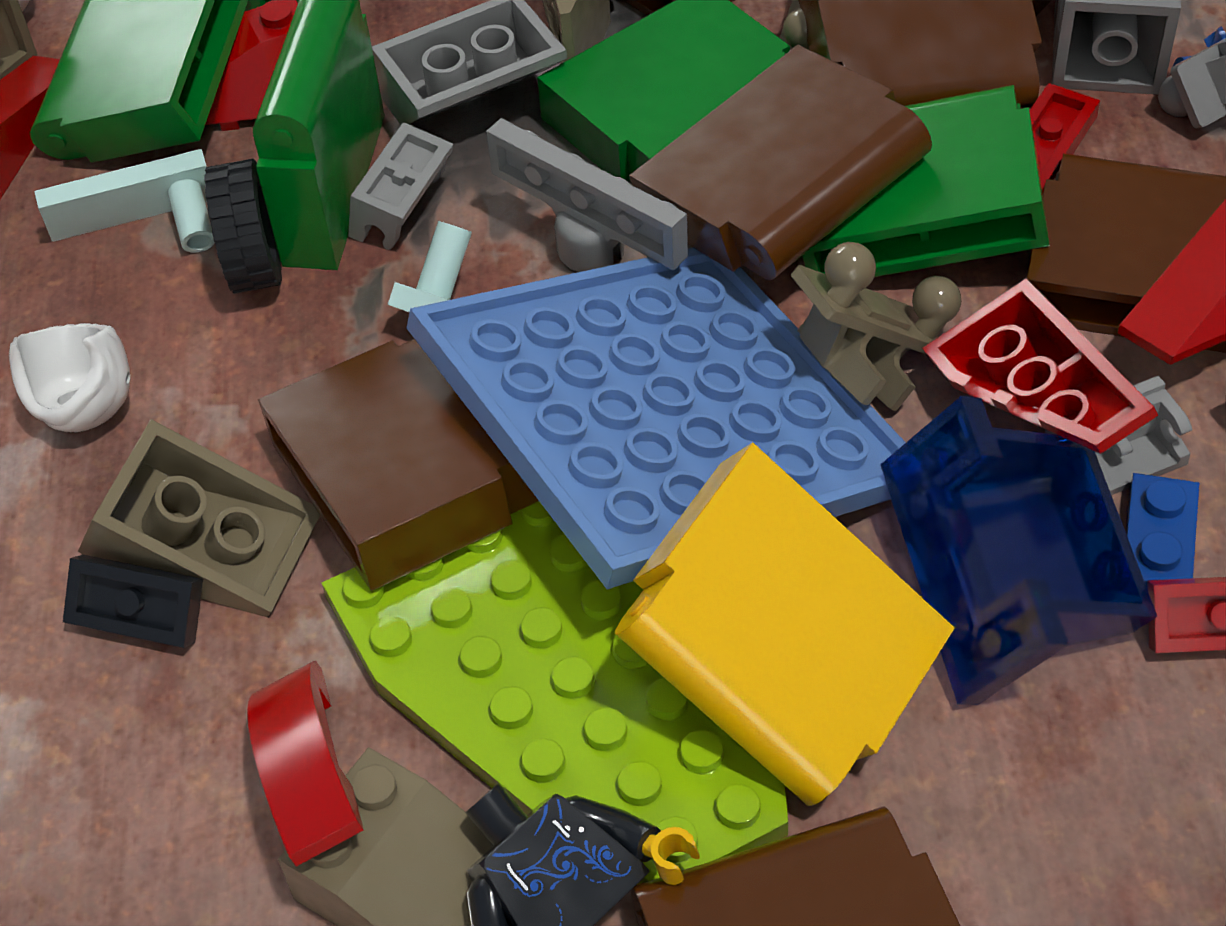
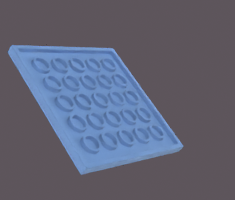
(635, 386)

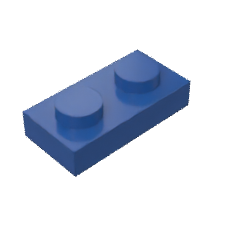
(1162, 526)

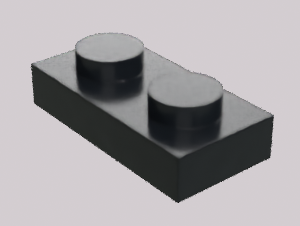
(132, 600)

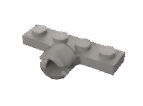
(591, 207)

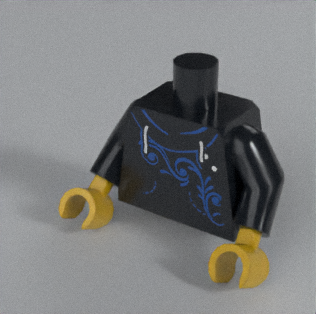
(563, 860)

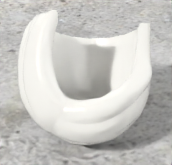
(70, 374)

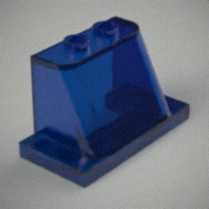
(1012, 545)

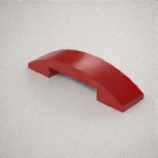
(299, 764)

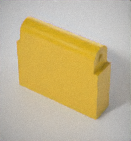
(782, 625)

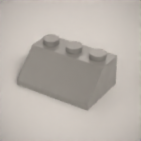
(463, 58)

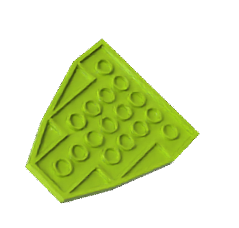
(529, 687)

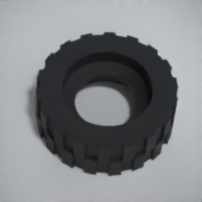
(242, 226)

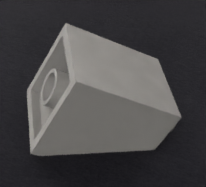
(1113, 44)

